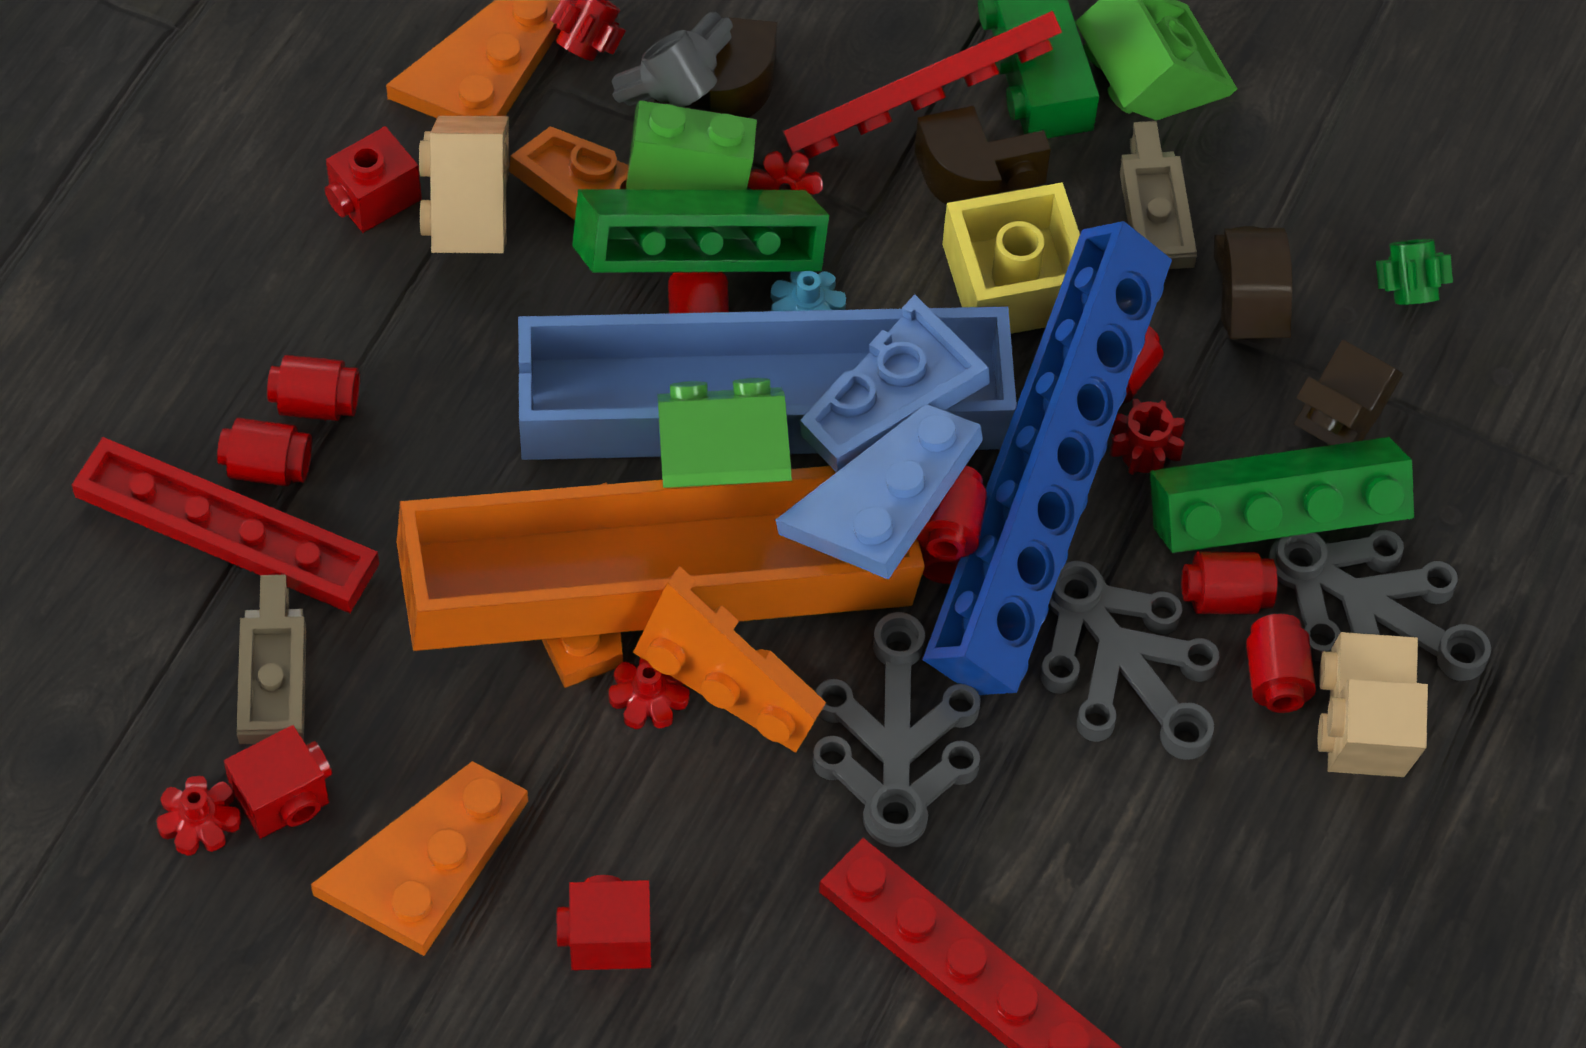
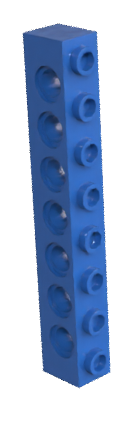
(1049, 459)

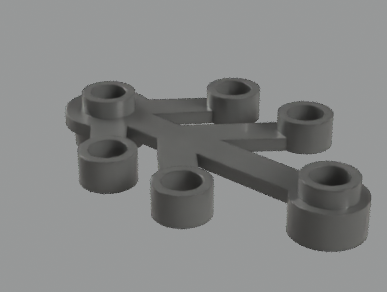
(1372, 597)
(1126, 652)
(896, 742)

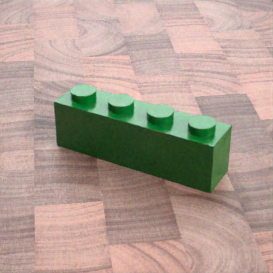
(1054, 88)
(699, 230)
(1282, 494)

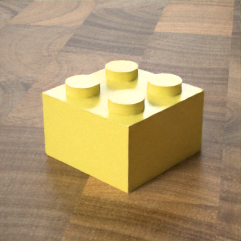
(1011, 251)

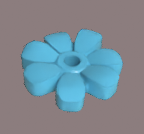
(807, 293)

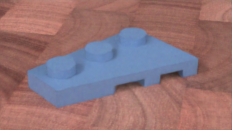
(905, 369)
(885, 494)

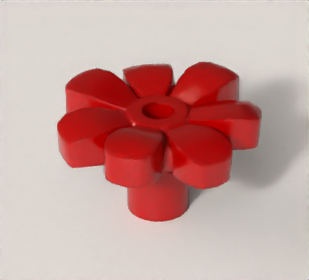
(791, 173)
(646, 694)
(198, 815)

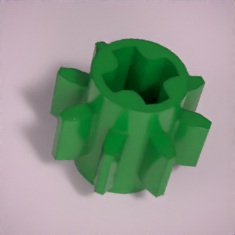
(1414, 271)

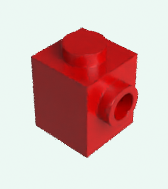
(372, 180)
(279, 781)
(606, 924)

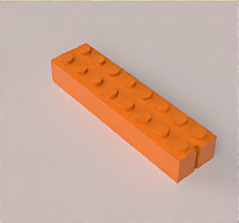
(604, 553)

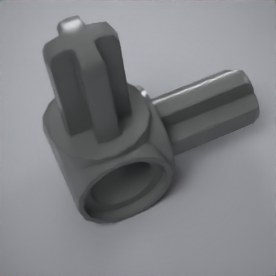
(677, 66)

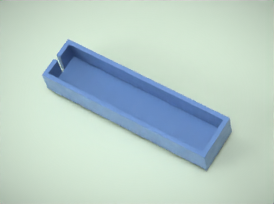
(597, 377)

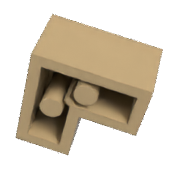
(468, 184)
(1374, 705)

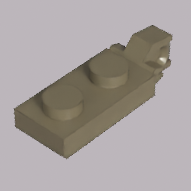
(1157, 196)
(271, 665)

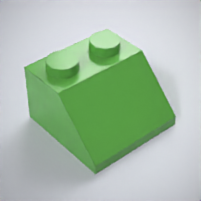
(1153, 56)
(689, 149)
(723, 434)

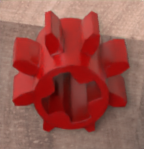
(588, 27)
(1147, 436)

